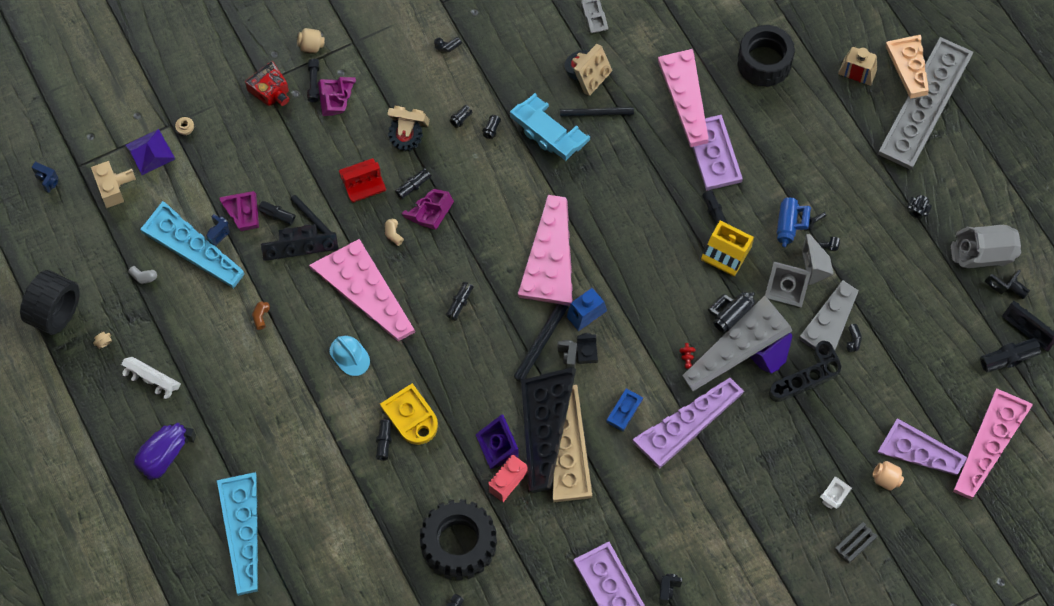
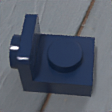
(46, 175)
(218, 232)

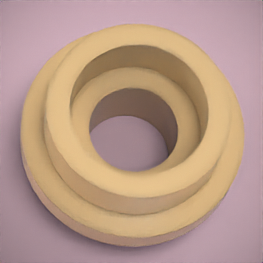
(187, 129)
(102, 340)

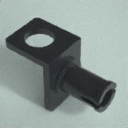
(1011, 284)

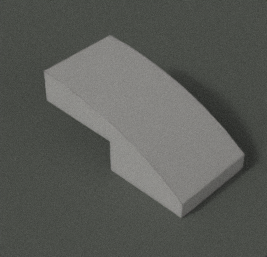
(594, 15)

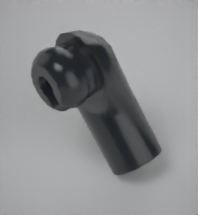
(444, 46)
(856, 338)

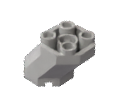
(986, 246)

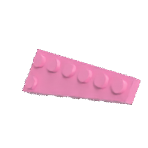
(997, 429)

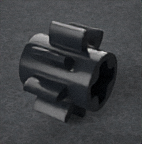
(919, 206)

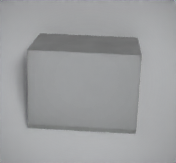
(787, 284)

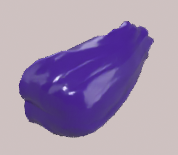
(160, 451)

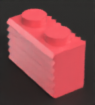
(508, 478)

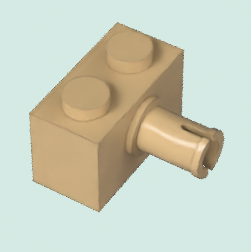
(110, 182)

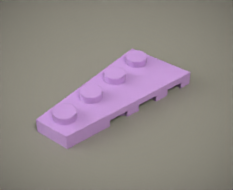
(918, 448)

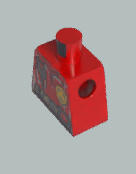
(268, 85)

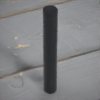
(310, 215)

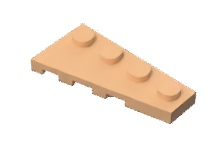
(910, 65)

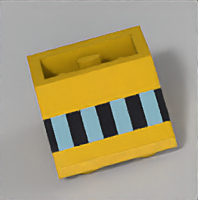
(727, 248)

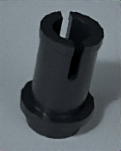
(458, 118)
(491, 127)

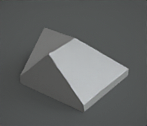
(816, 260)

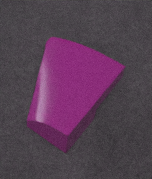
(335, 94)
(430, 209)

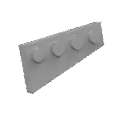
(831, 318)

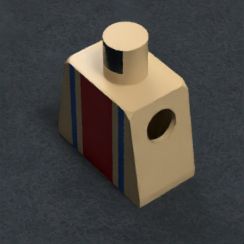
(859, 65)

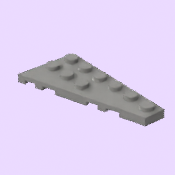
(752, 333)

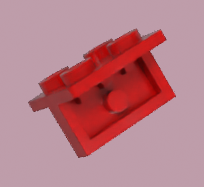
(362, 180)

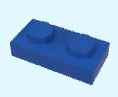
(624, 410)

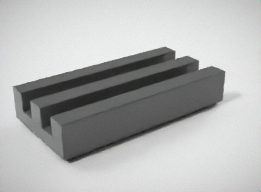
(867, 531)

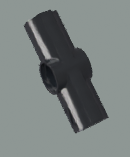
(1010, 355)

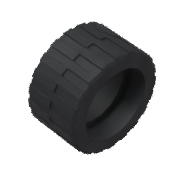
(769, 37)
(49, 302)

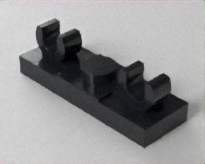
(1030, 325)

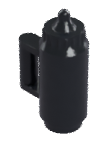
(732, 312)

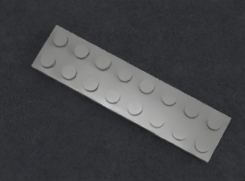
(921, 113)

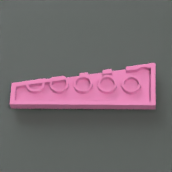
(683, 84)

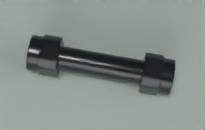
(313, 93)

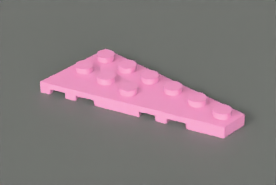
(549, 263)
(362, 284)

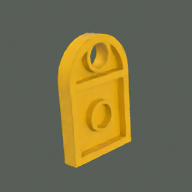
(409, 414)

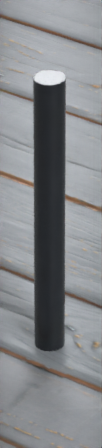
(597, 111)

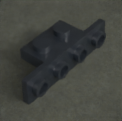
(299, 242)

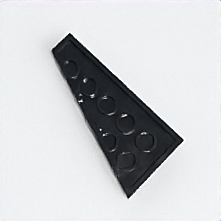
(545, 413)

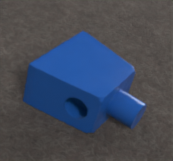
(588, 307)

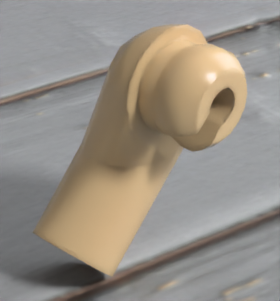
(390, 231)

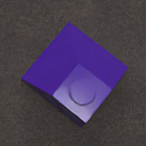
(774, 355)

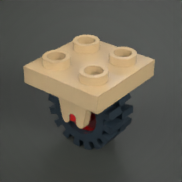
(406, 129)

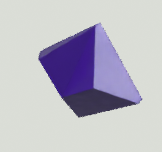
(150, 152)

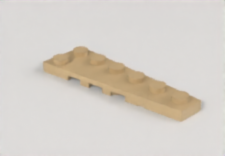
(571, 468)

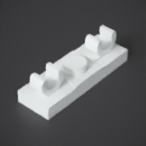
(150, 376)

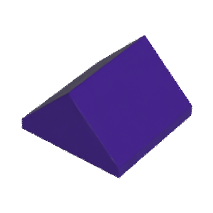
(497, 442)

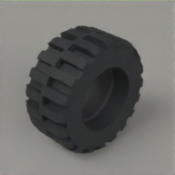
(458, 514)

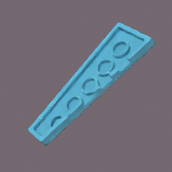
(180, 237)
(239, 511)

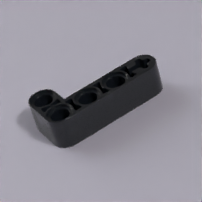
(803, 376)

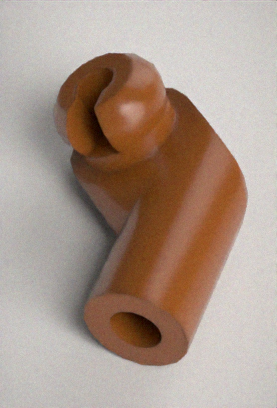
(258, 312)

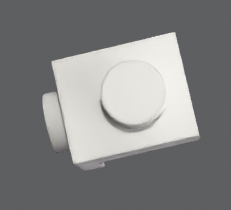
(835, 493)

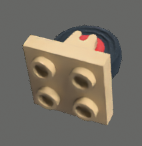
(588, 67)

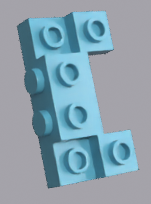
(545, 130)

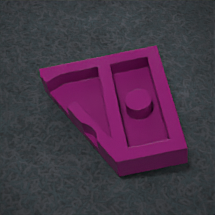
(242, 209)

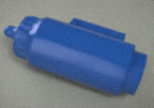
(788, 220)

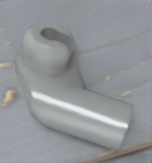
(144, 276)

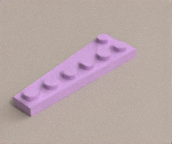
(675, 432)

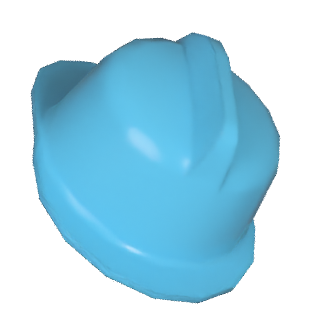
(350, 355)

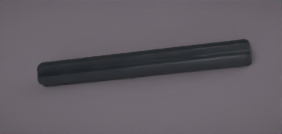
(540, 342)

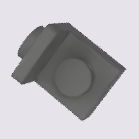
(570, 352)

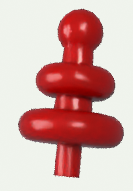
(687, 357)

